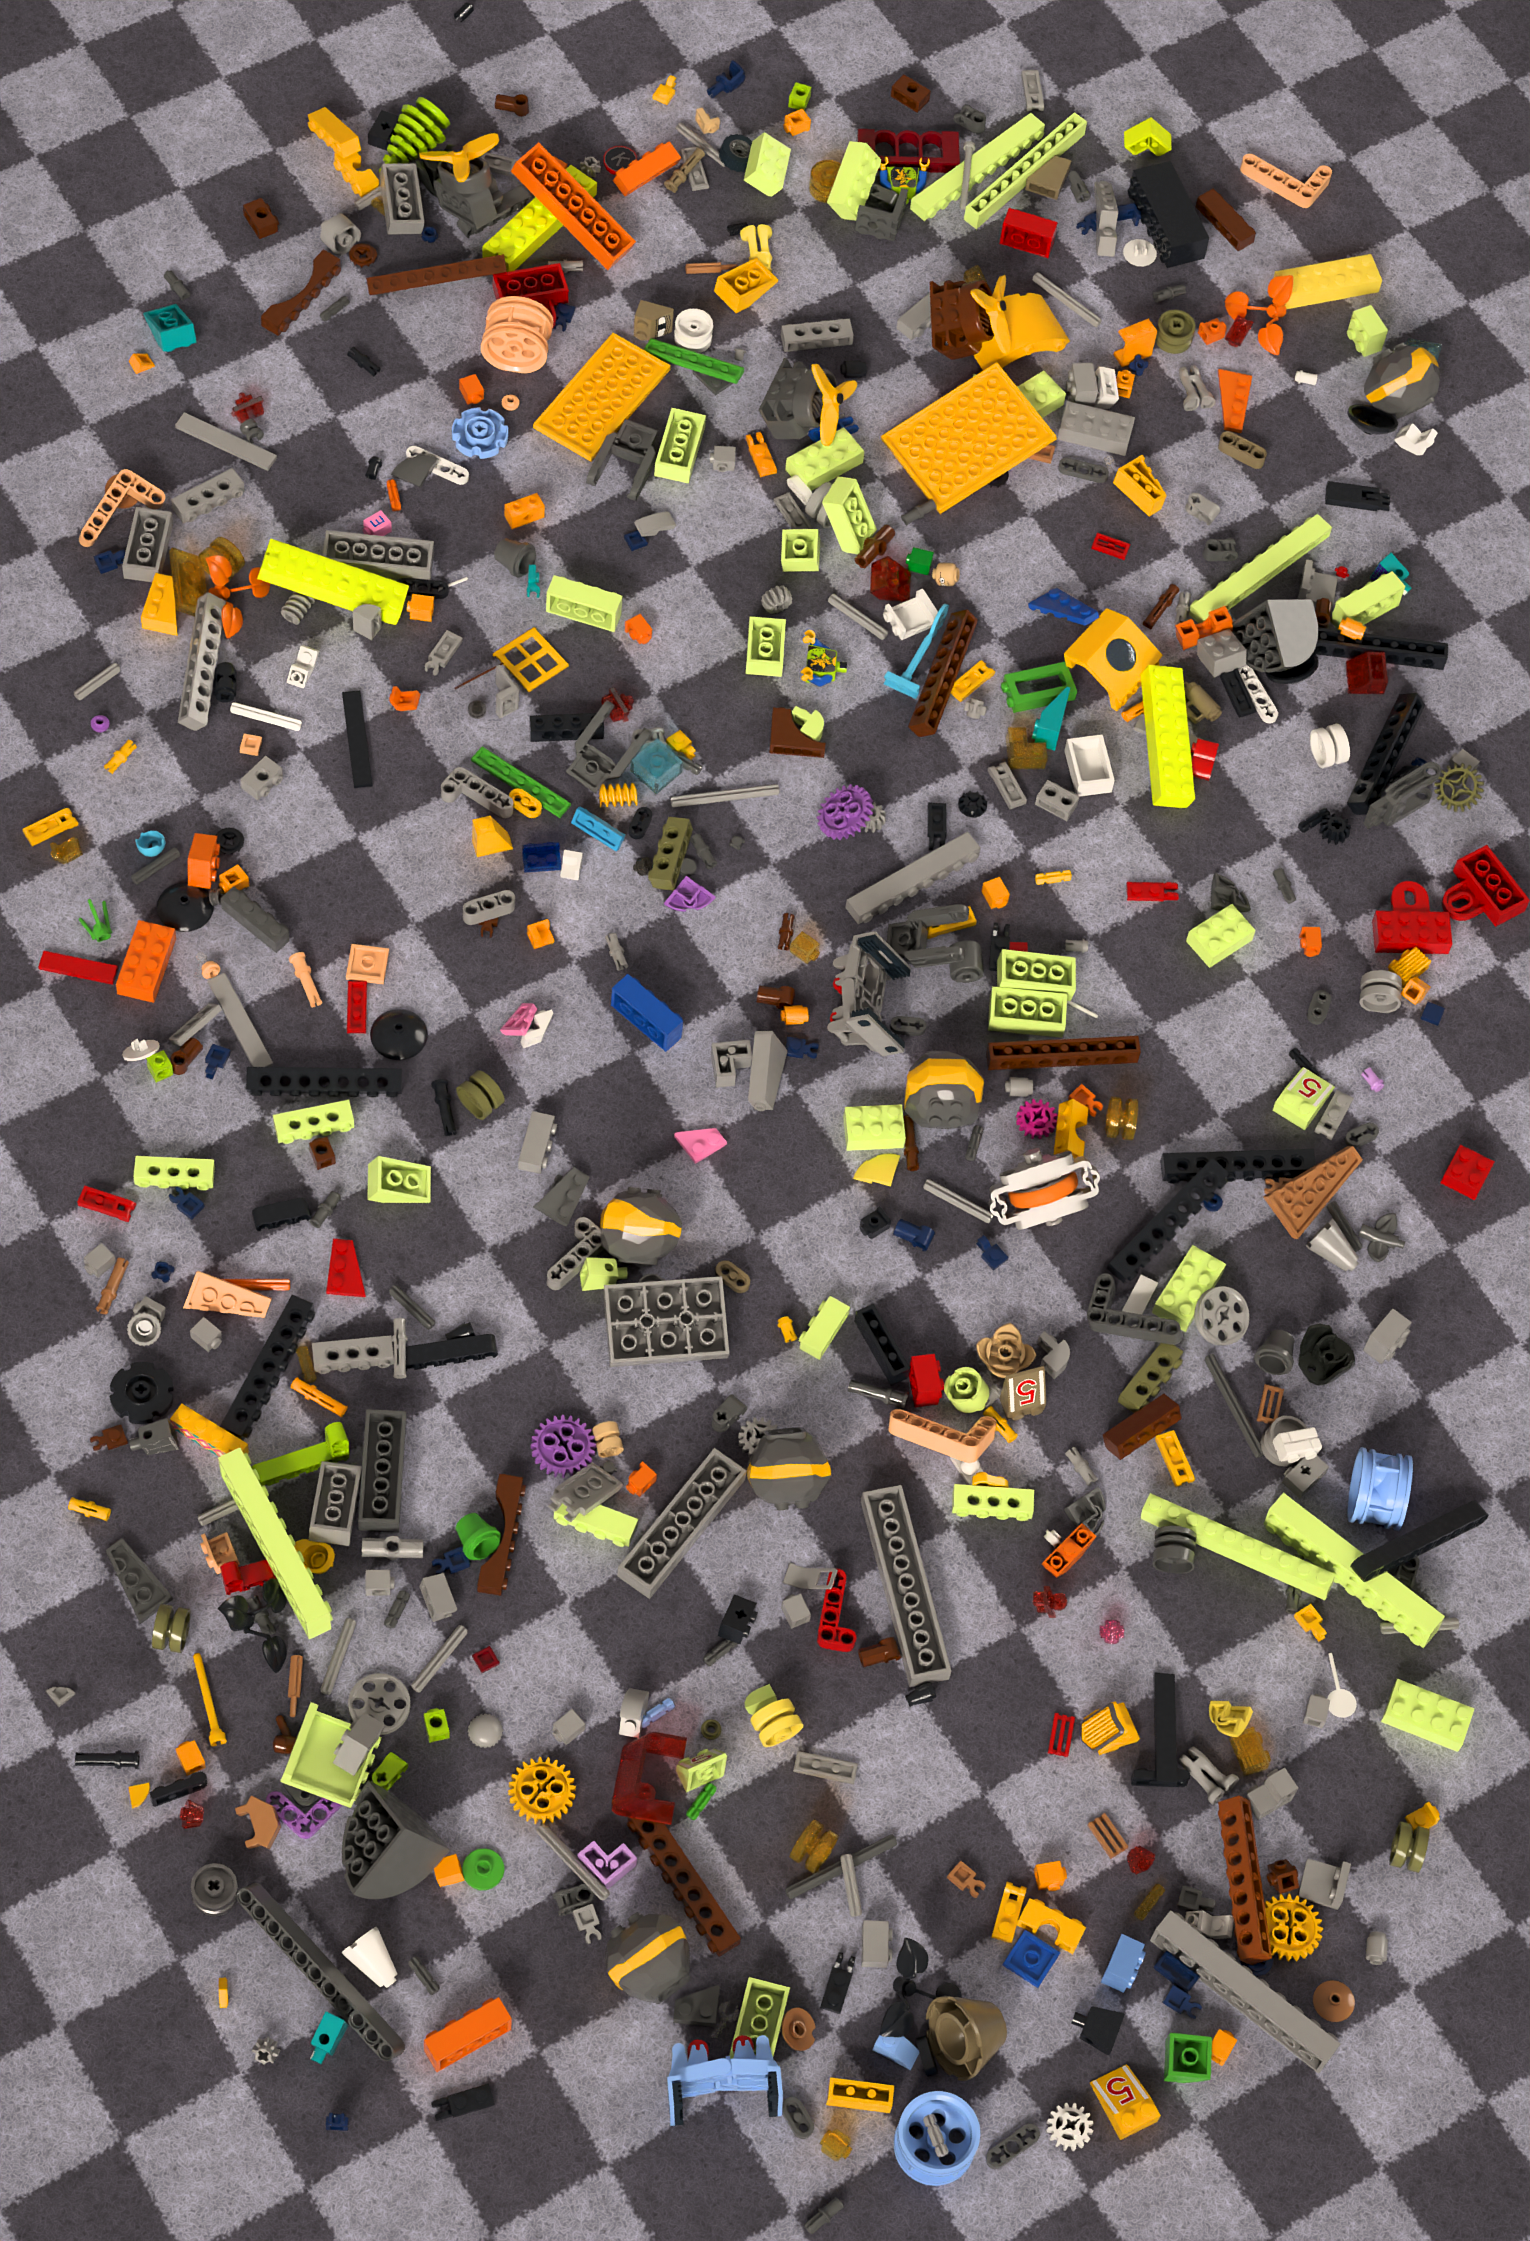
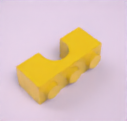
(361, 181)
(1070, 1117)
(1037, 1914)

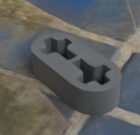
(908, 1026)
(1360, 1131)

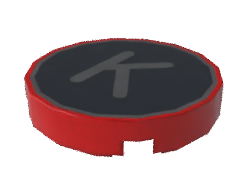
(617, 158)

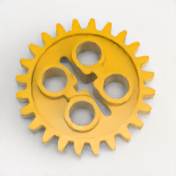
(556, 1801)
(1307, 1929)

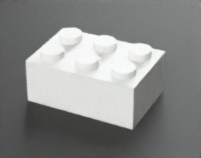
(1089, 765)

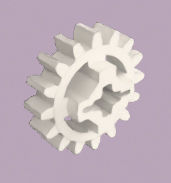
(1075, 2134)

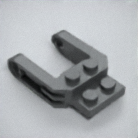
(633, 444)
(594, 767)
(1402, 797)
(910, 937)

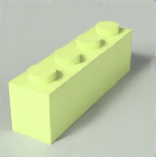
(602, 1523)

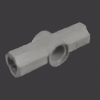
(405, 1547)

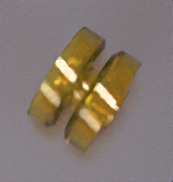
(822, 179)
(225, 548)
(1124, 1118)
(814, 1846)

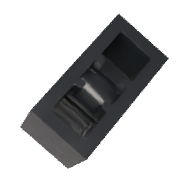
(382, 130)
(737, 1619)

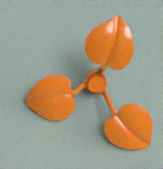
(1278, 289)
(220, 571)

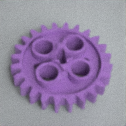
(845, 812)
(579, 1438)

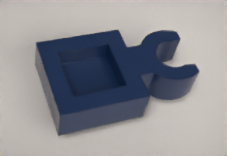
(1089, 223)
(564, 314)
(797, 1048)
(188, 1204)
(453, 1560)
(1179, 2001)
(337, 2122)

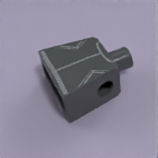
(156, 1438)

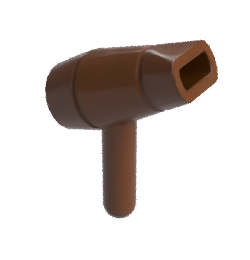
(285, 1742)

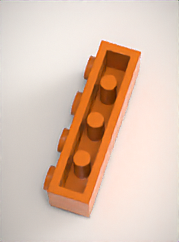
(647, 168)

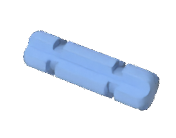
(657, 1712)

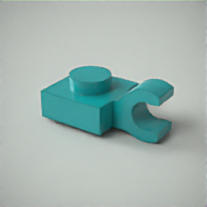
(533, 578)

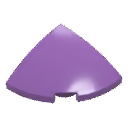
(696, 900)

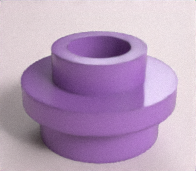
(100, 727)

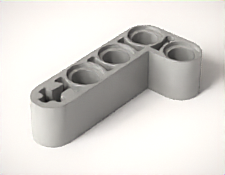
(499, 804)
(572, 1257)

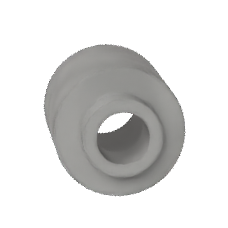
(1019, 1087)
(1376, 1948)

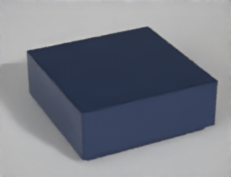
(635, 540)
(1432, 1013)

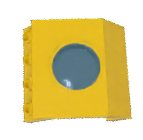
(1114, 654)

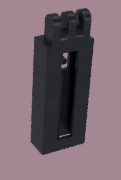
(1351, 496)

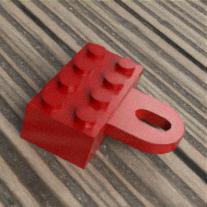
(541, 284)
(1486, 888)
(1411, 925)

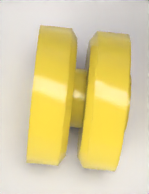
(776, 1722)

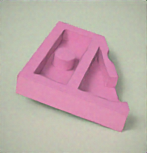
(520, 1021)
(700, 1142)

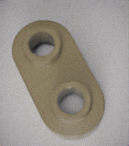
(735, 1275)

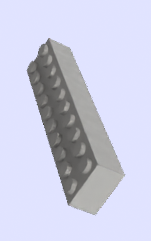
(905, 1586)
(1246, 1992)

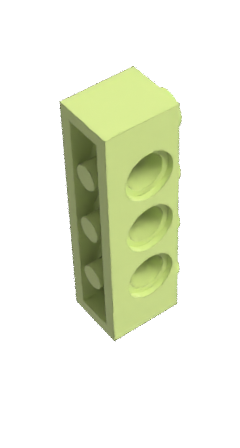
(320, 1114)
(166, 1165)
(1002, 1496)

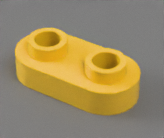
(527, 802)
(984, 1479)

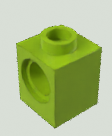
(799, 96)
(159, 1066)
(436, 1733)

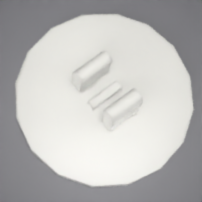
(1139, 252)
(140, 1050)

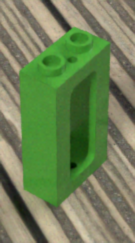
(1040, 698)

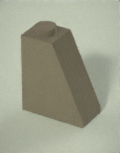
(1049, 178)

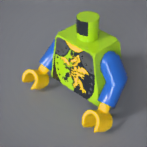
(903, 177)
(821, 662)

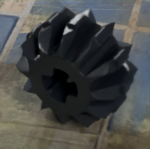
(1335, 829)

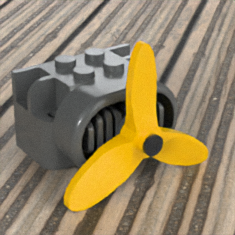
(466, 182)
(803, 401)

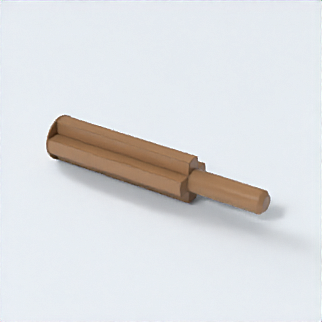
(714, 267)
(295, 1682)

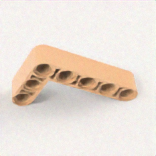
(1284, 184)
(113, 502)
(942, 1438)

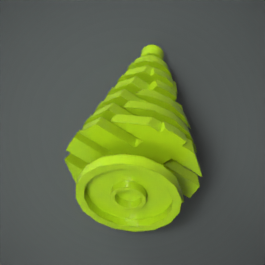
(416, 132)

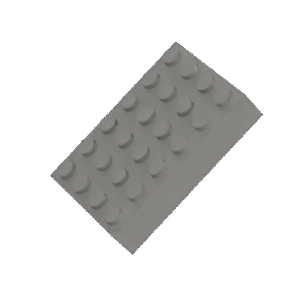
(666, 1321)

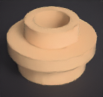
(510, 405)
(210, 969)

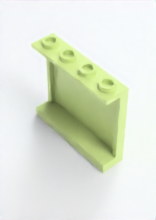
(313, 1756)

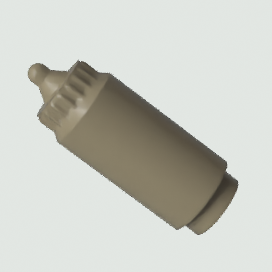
(1202, 701)

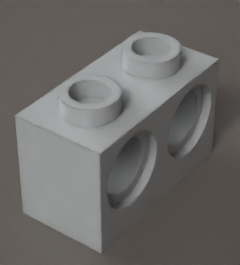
(1054, 803)

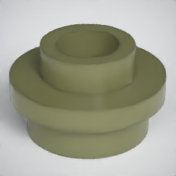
(711, 1723)

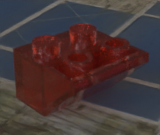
(890, 580)
(1367, 673)

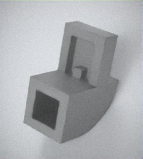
(1057, 1356)
(632, 1712)

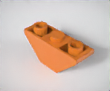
(1069, 1551)

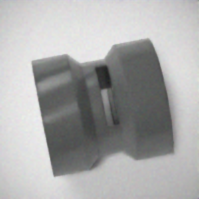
(251, 430)

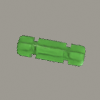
(701, 1801)

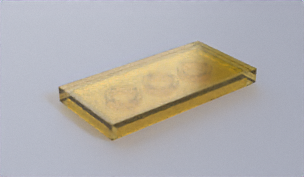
(187, 580)

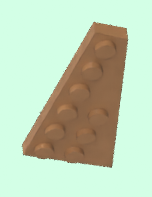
(1308, 1193)

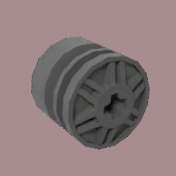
(1176, 1547)

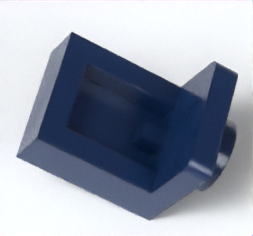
(1129, 211)

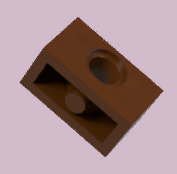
(910, 93)
(260, 218)

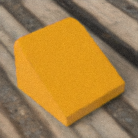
(141, 362)

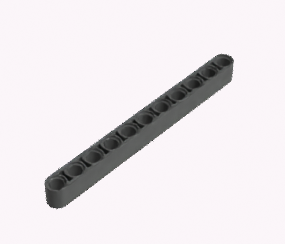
(321, 1971)

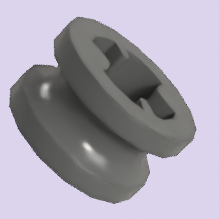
(215, 896)

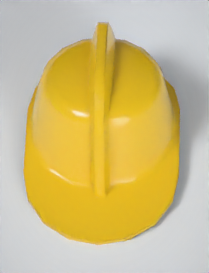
(317, 1555)

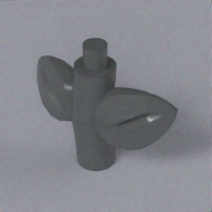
(1381, 1237)

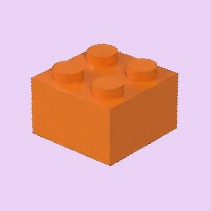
(203, 861)

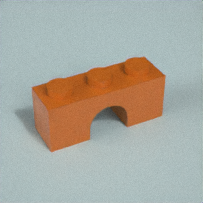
(1189, 633)

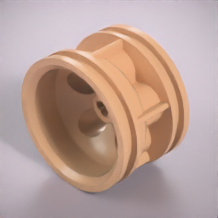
(517, 334)

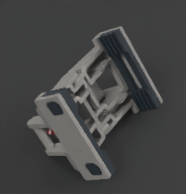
(864, 1004)

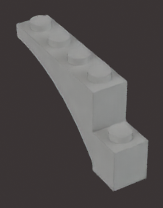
(1106, 219)

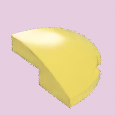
(878, 1169)
(1229, 1719)

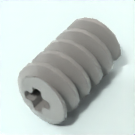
(296, 607)

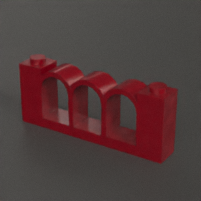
(947, 142)

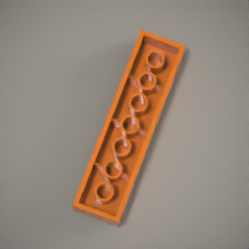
(573, 206)

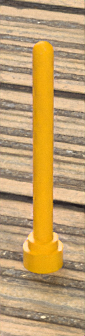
(216, 1734)

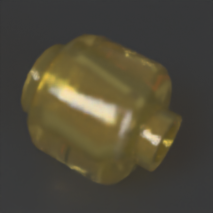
(836, 2145)

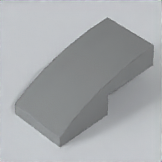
(654, 523)

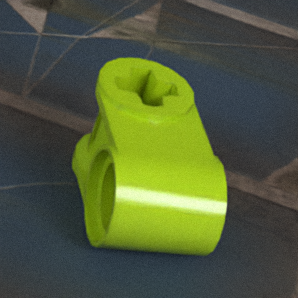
(389, 1770)

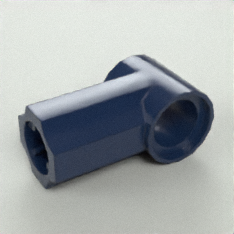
(917, 1235)

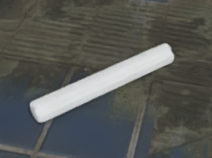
(266, 716)

